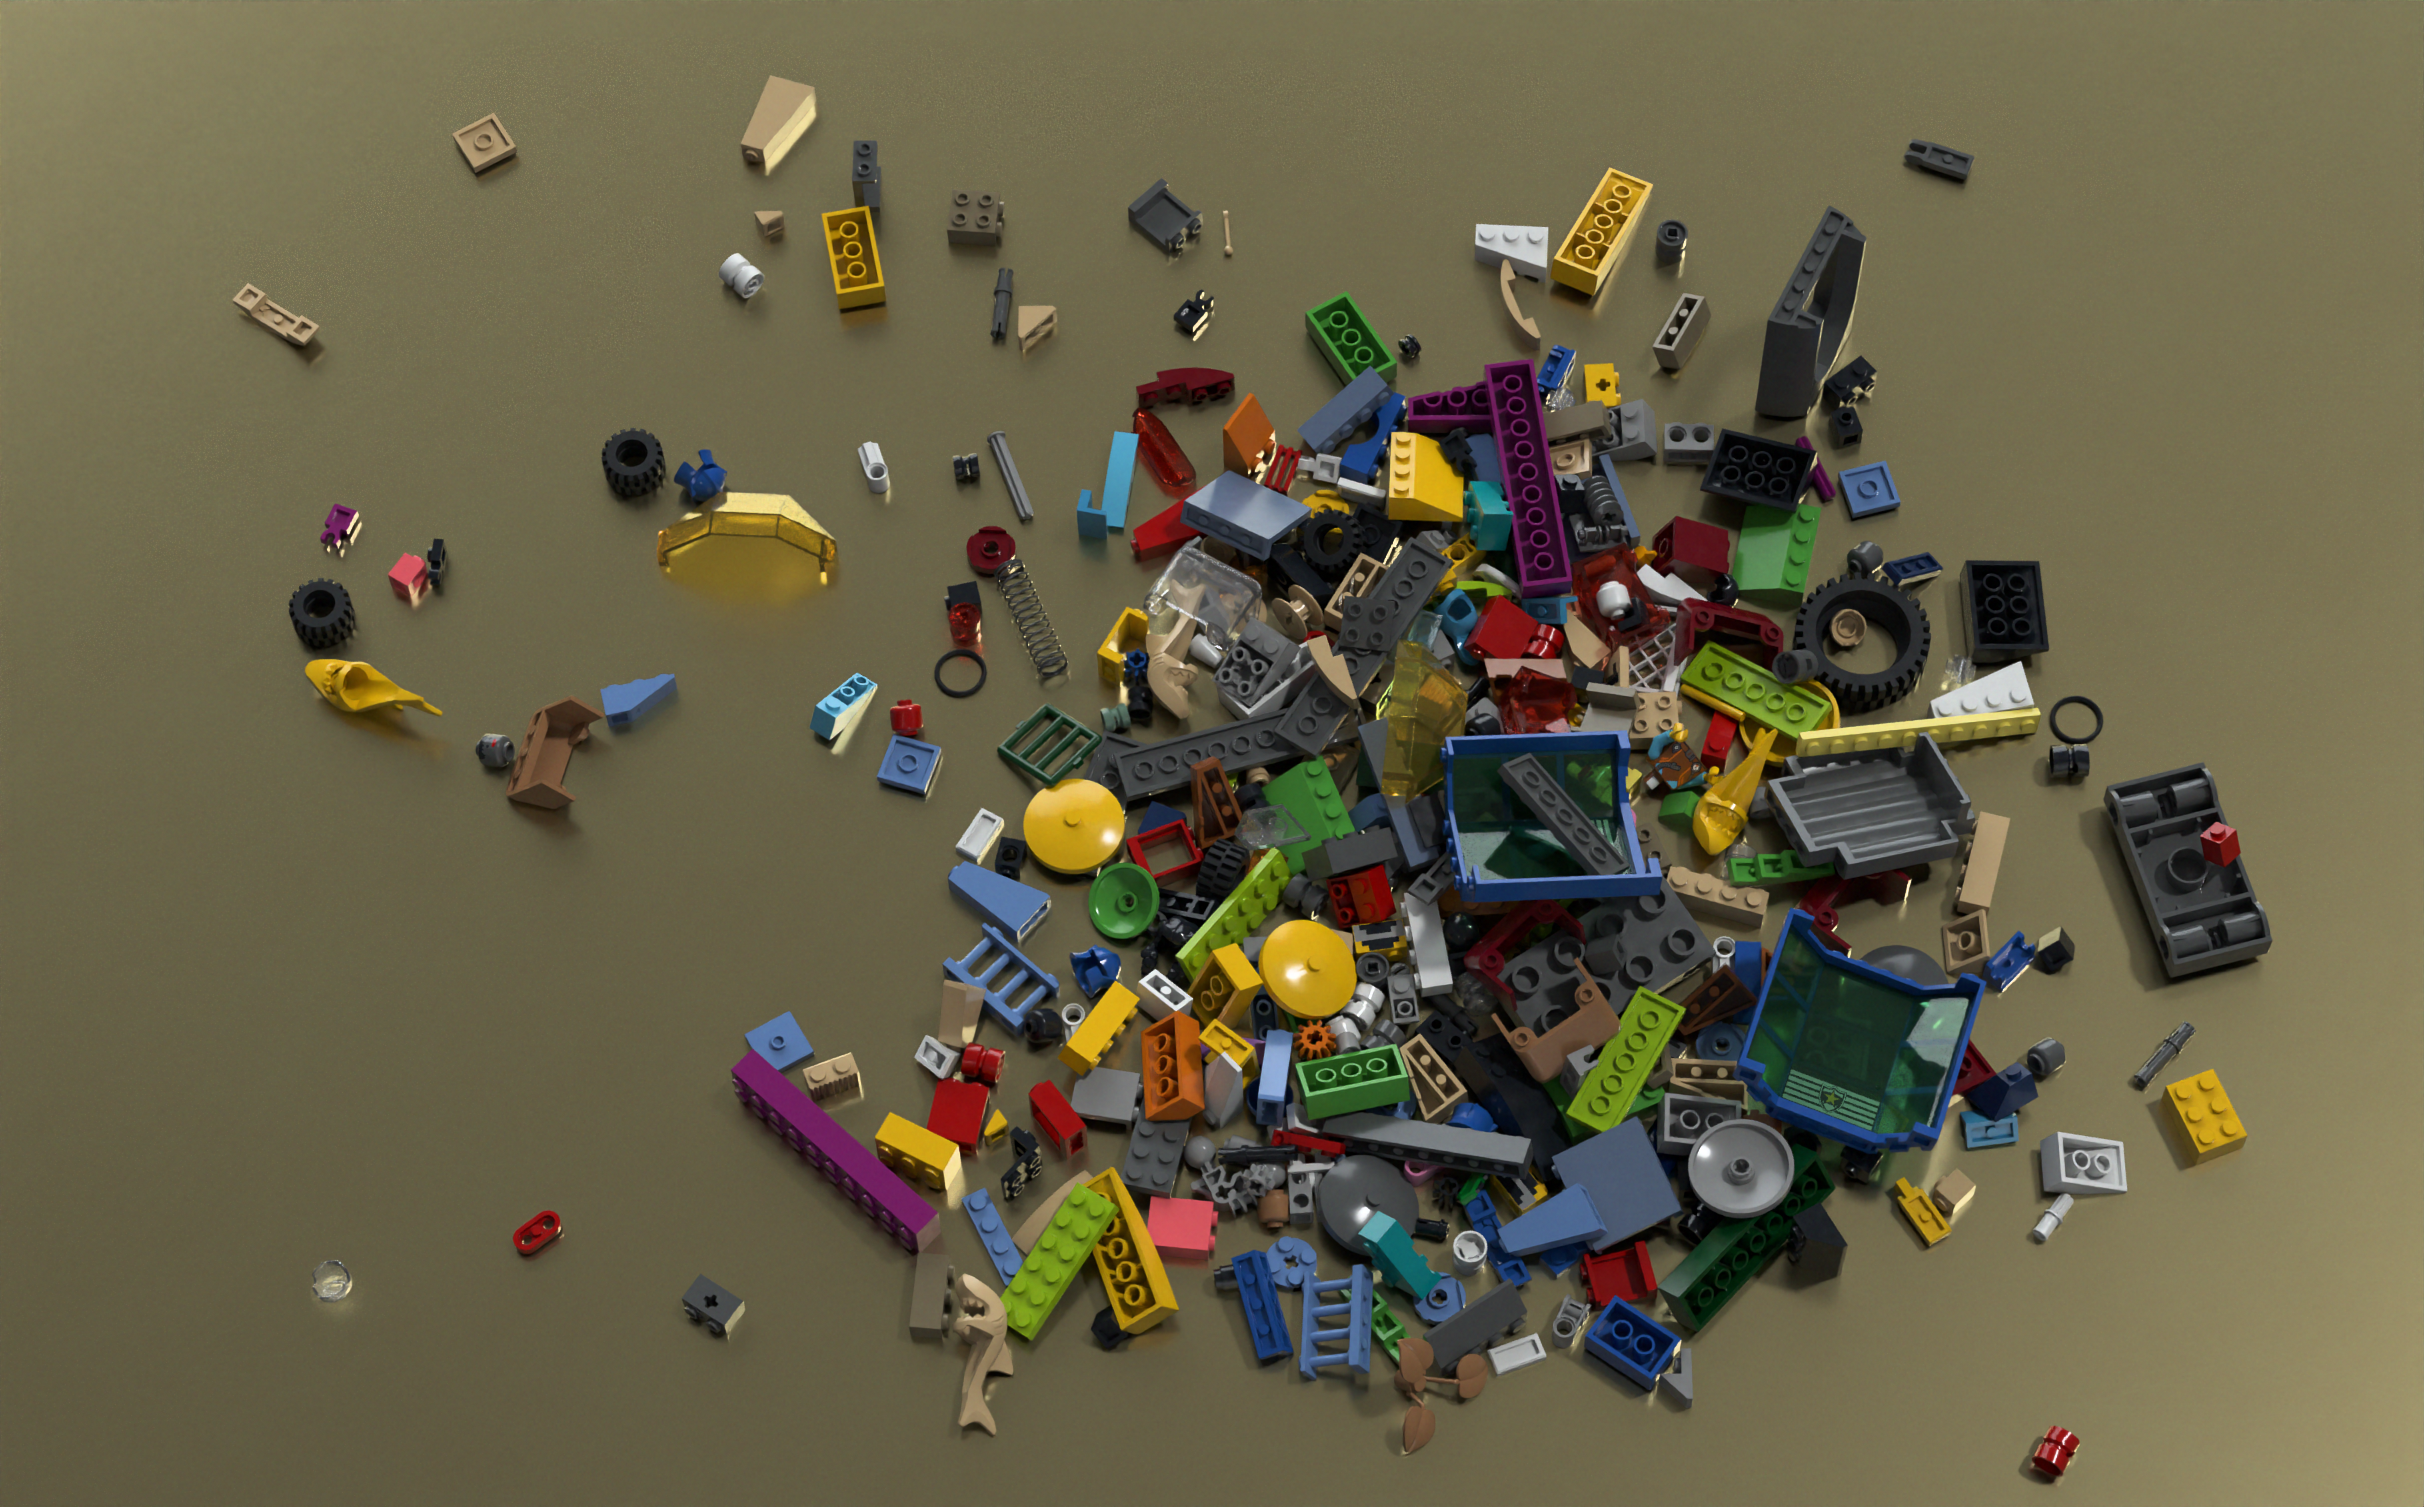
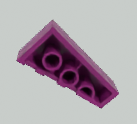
(1450, 410)

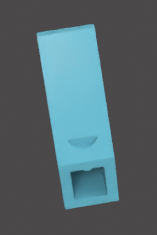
(841, 705)

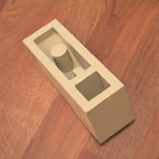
(1583, 646)

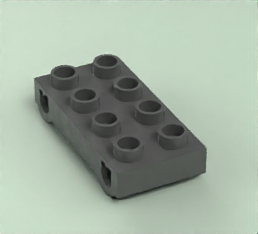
(2194, 906)
(1661, 949)

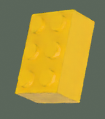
(1224, 987)
(2204, 1116)
(917, 1151)

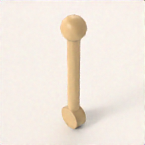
(1228, 249)

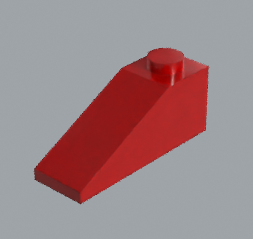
(1719, 741)

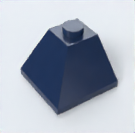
(2005, 1092)

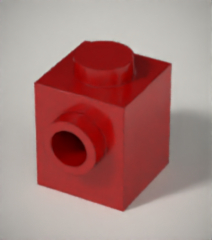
(2220, 844)

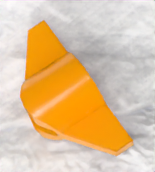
(1644, 556)

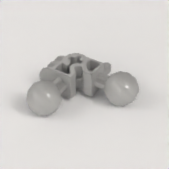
(1200, 1153)

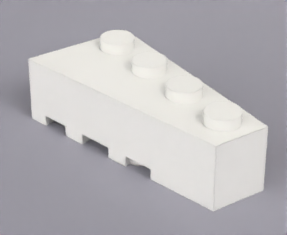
(1279, 693)
(1993, 693)
(1427, 946)

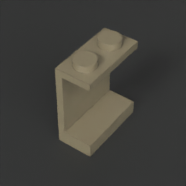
(1609, 708)

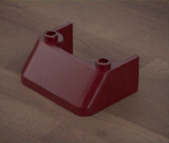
(1705, 615)
(1828, 891)
(1486, 957)

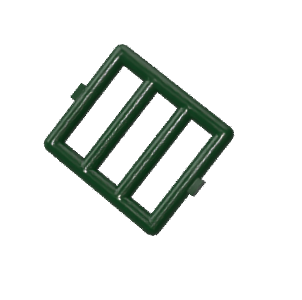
(1061, 719)

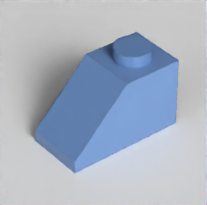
(1369, 814)

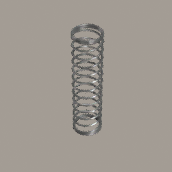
(1053, 660)

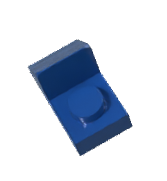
(1562, 1258)

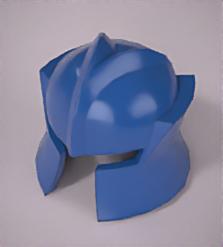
(705, 481)
(1095, 969)
(1472, 1116)

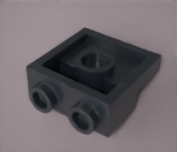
(1380, 531)

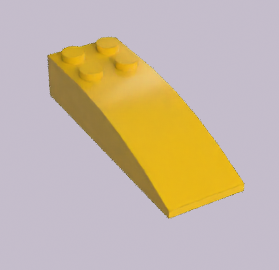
(1600, 231)
(1130, 1261)

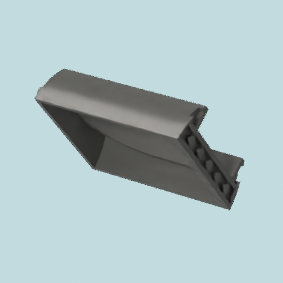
(1803, 344)

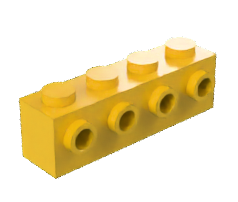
(1098, 1029)

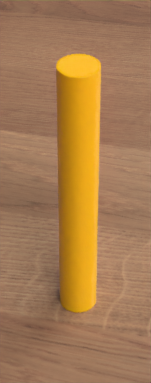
(1713, 702)

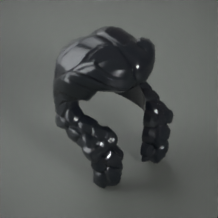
(1171, 933)

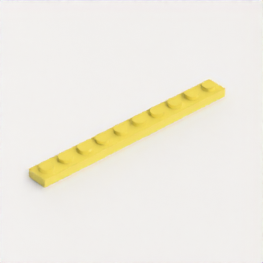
(1905, 733)

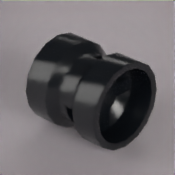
(961, 469)
(1140, 702)

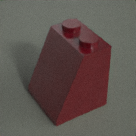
(1691, 551)

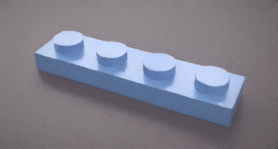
(993, 1234)

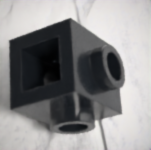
(1860, 1164)

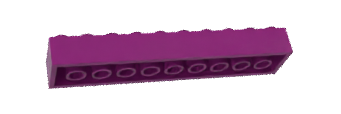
(1527, 478)
(835, 1151)

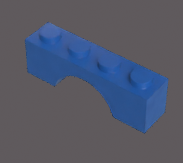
(1362, 460)

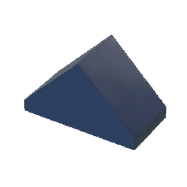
(1158, 816)

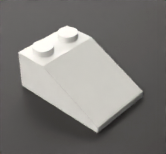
(2082, 1164)

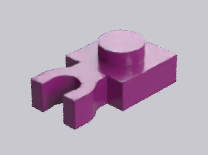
(337, 523)

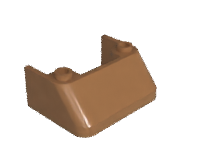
(547, 750)
(1591, 1025)

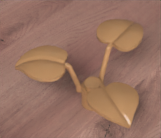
(1414, 1359)

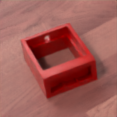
(1160, 835)
(1057, 1119)

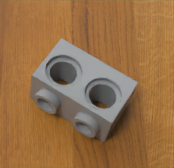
(1688, 448)

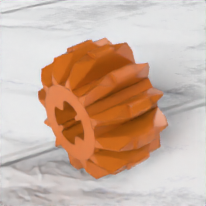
(1305, 1038)

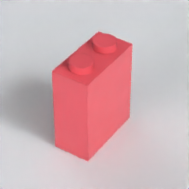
(1182, 1227)

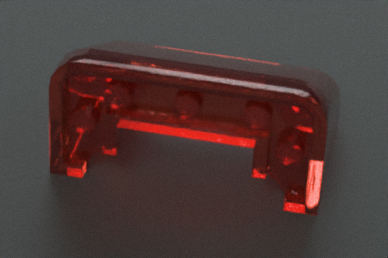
(1620, 566)
(1536, 703)

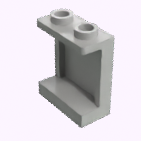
(1108, 1095)

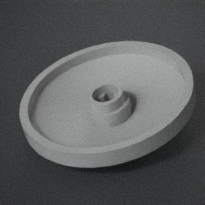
(1741, 1168)

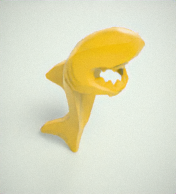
(360, 687)
(1725, 806)

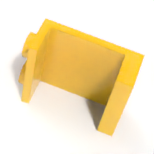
(1110, 662)
(1220, 1039)

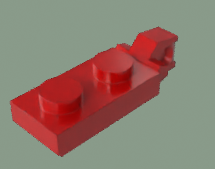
(1306, 1143)

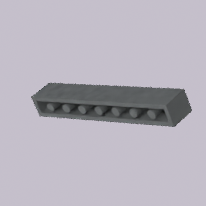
(1431, 1143)

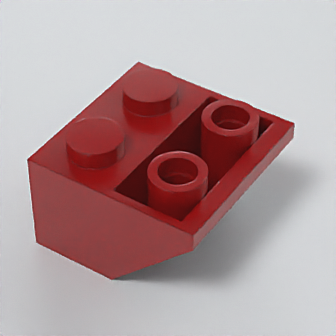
(1361, 896)

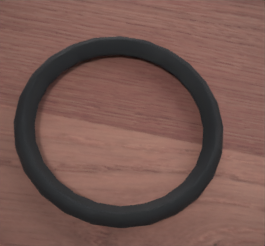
(966, 692)
(2070, 739)

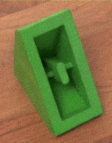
(1679, 808)

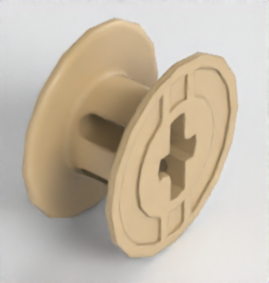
(1300, 609)

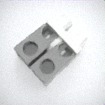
(1302, 1183)

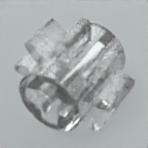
(1560, 399)
(1960, 669)

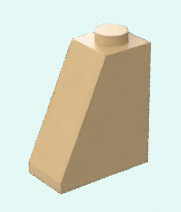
(959, 1013)

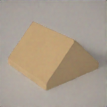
(1967, 943)

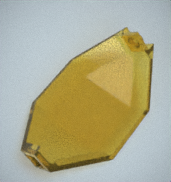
(749, 517)
(1423, 711)

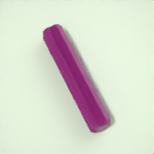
(1820, 478)

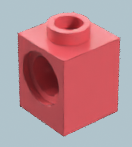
(408, 574)

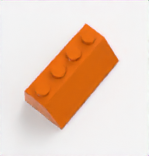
(1172, 1068)

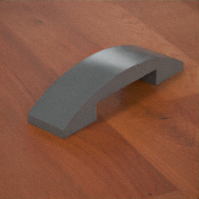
(1435, 883)

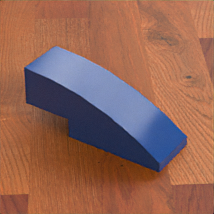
(1748, 968)

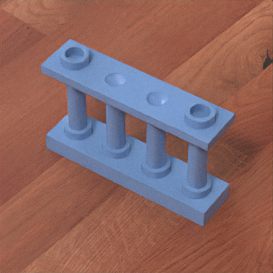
(995, 1002)
(1358, 1331)

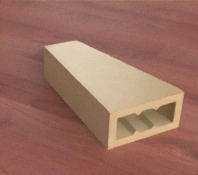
(776, 115)

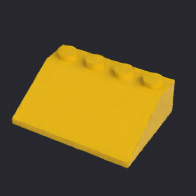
(1423, 481)

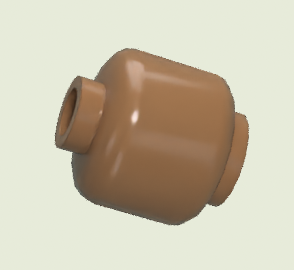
(1273, 1208)

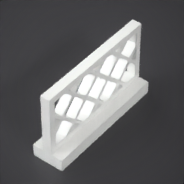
(1671, 680)

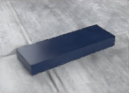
(1912, 568)

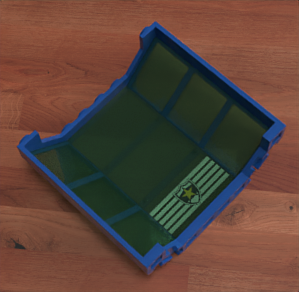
(1500, 843)
(1854, 1045)

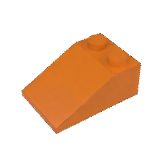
(1247, 438)

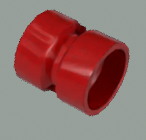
(1545, 643)
(983, 1062)
(2054, 1452)

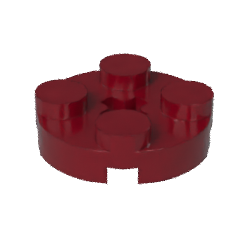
(982, 540)

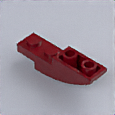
(1194, 382)

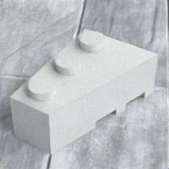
(1521, 245)

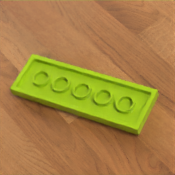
(1755, 691)
(1238, 913)
(1626, 1062)
(1056, 1259)

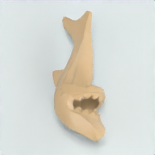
(1166, 669)
(985, 1331)

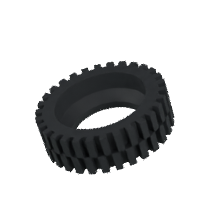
(1882, 604)

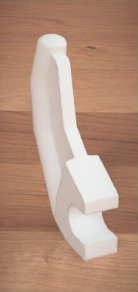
(1494, 576)

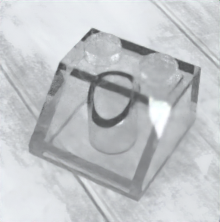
(1270, 828)

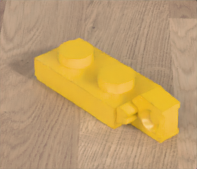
(1921, 1212)

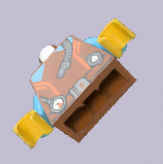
(1676, 762)

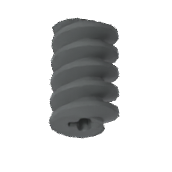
(1602, 502)

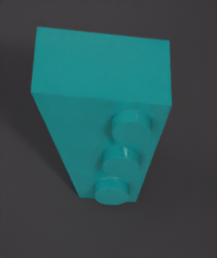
(1487, 515)
(1396, 1258)

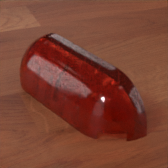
(1162, 450)

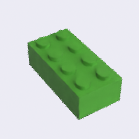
(1349, 339)
(1352, 1082)

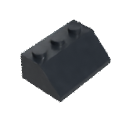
(1288, 568)
(1816, 1242)

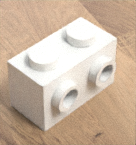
(1161, 996)

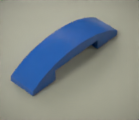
(1484, 1221)

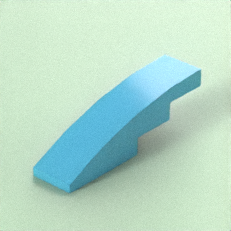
(1119, 478)

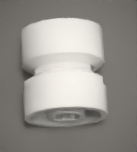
(739, 273)
(1363, 1005)
(1469, 1253)

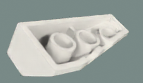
(1222, 1091)

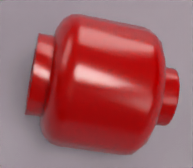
(906, 717)

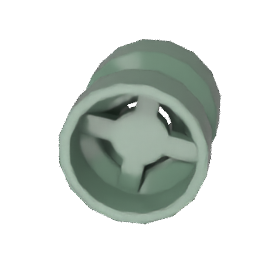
(1121, 717)

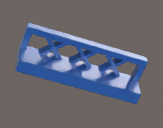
(1262, 1304)

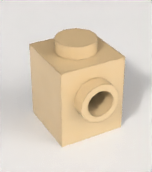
(1953, 1191)

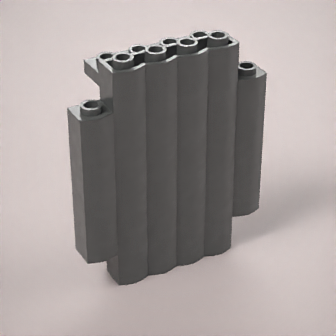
(1871, 808)

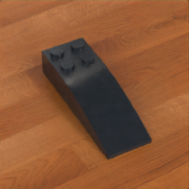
(1514, 1099)

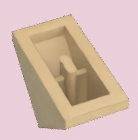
(1034, 322)

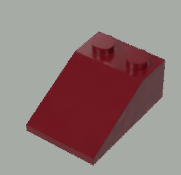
(1972, 1073)

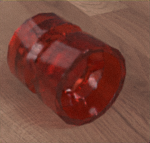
(965, 624)

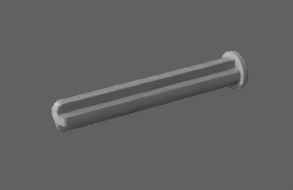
(1010, 474)

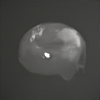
(331, 1281)

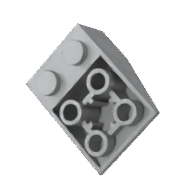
(1631, 433)
(1255, 661)

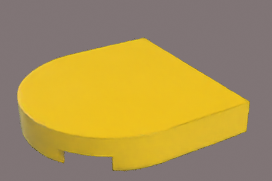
(1326, 500)

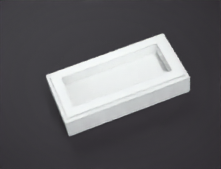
(1361, 493)
(979, 834)
(1516, 1354)

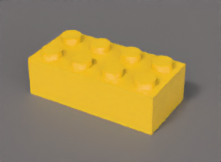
(853, 257)

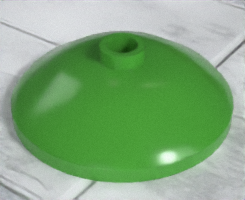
(1111, 898)

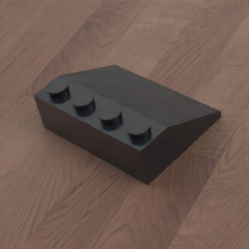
(1760, 471)
(2003, 609)

